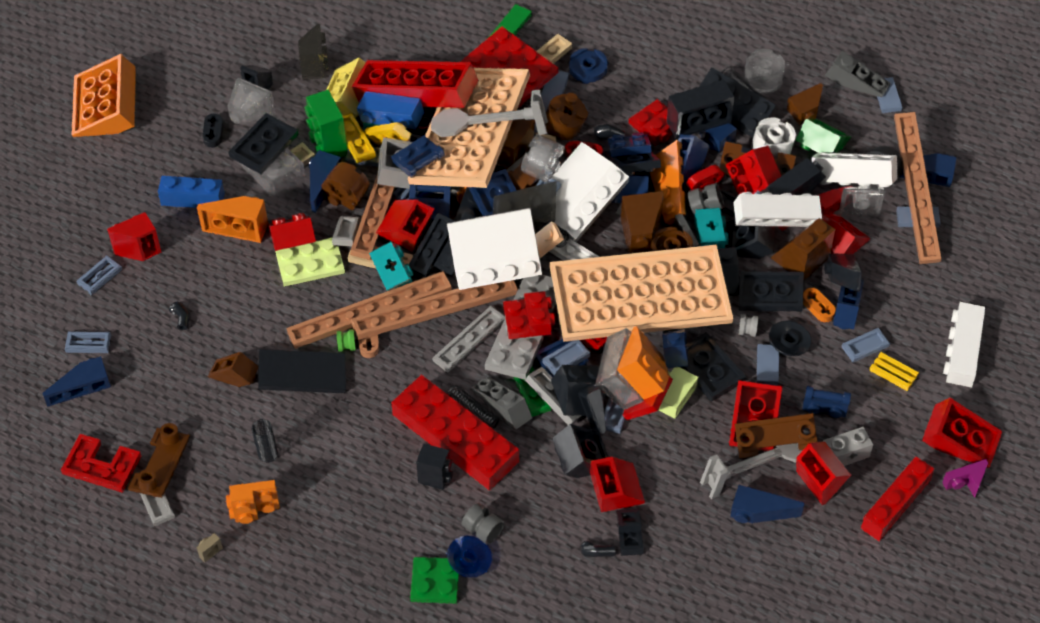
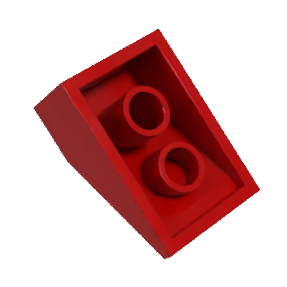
(755, 403)
(961, 433)

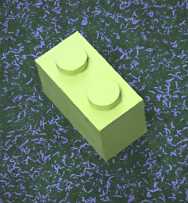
(679, 391)

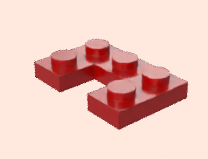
(83, 466)

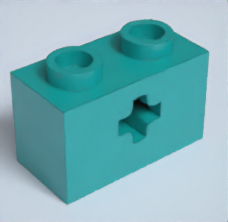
(709, 227)
(382, 260)

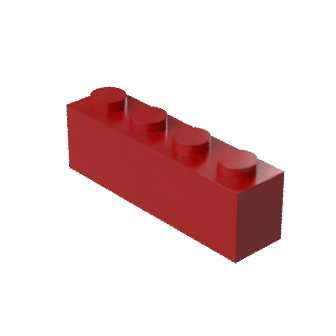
(897, 498)

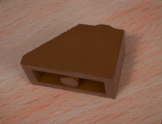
(805, 104)
(234, 370)

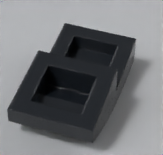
(630, 532)

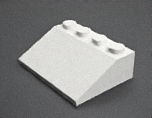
(586, 189)
(494, 248)

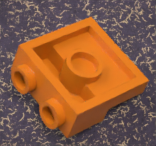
(250, 498)

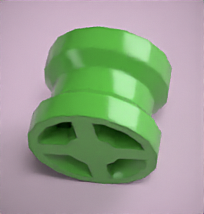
(346, 340)

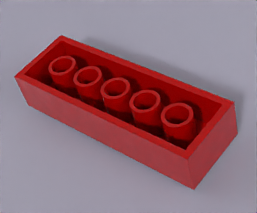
(433, 82)
(452, 427)

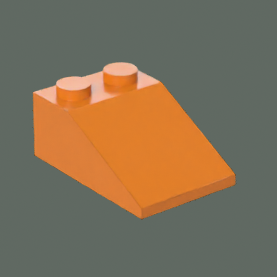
(235, 217)
(643, 365)

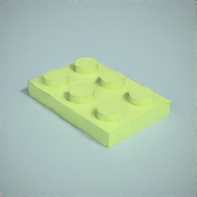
(309, 262)

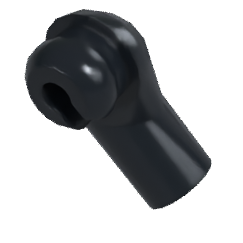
(607, 130)
(183, 314)
(589, 550)

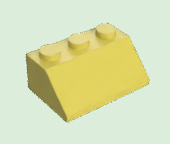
(341, 87)

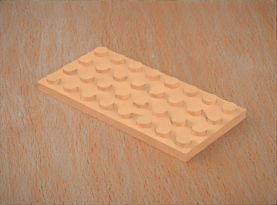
(475, 150)
(640, 290)

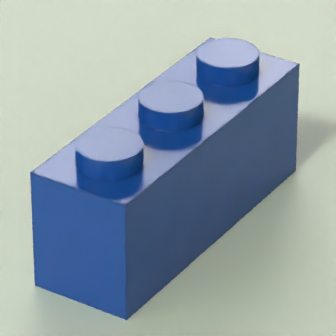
(388, 108)
(189, 191)

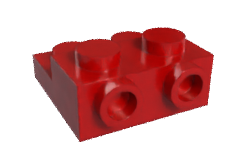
(653, 122)
(529, 316)

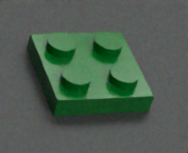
(433, 581)

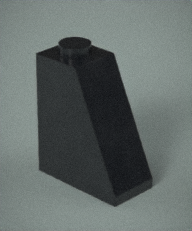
(799, 180)

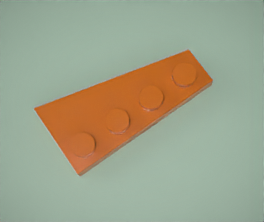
(670, 181)

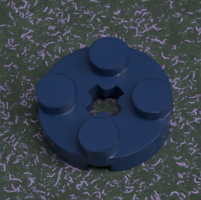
(588, 74)

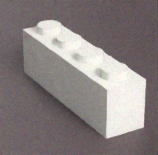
(858, 168)
(776, 209)
(965, 344)

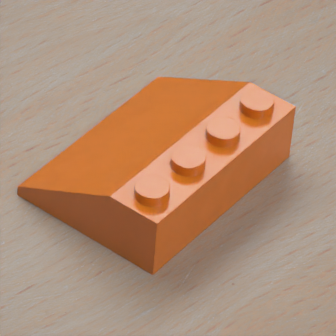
(104, 98)

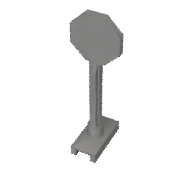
(453, 121)
(717, 472)

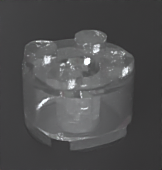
(764, 71)
(542, 158)

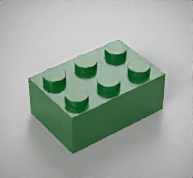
(325, 124)

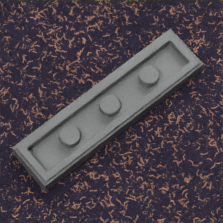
(469, 339)

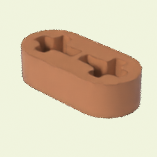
(374, 344)

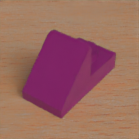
(969, 475)

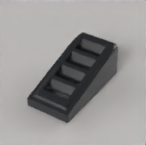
(593, 405)

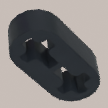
(216, 130)

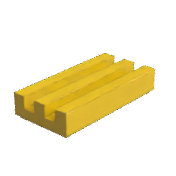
(896, 368)

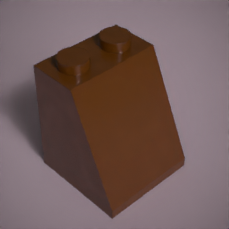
(516, 143)
(641, 220)
(807, 249)

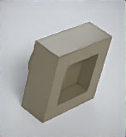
(209, 547)

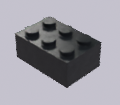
(700, 109)

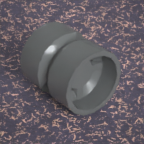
(699, 200)
(485, 525)

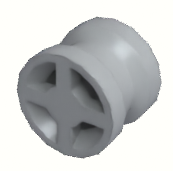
(748, 325)

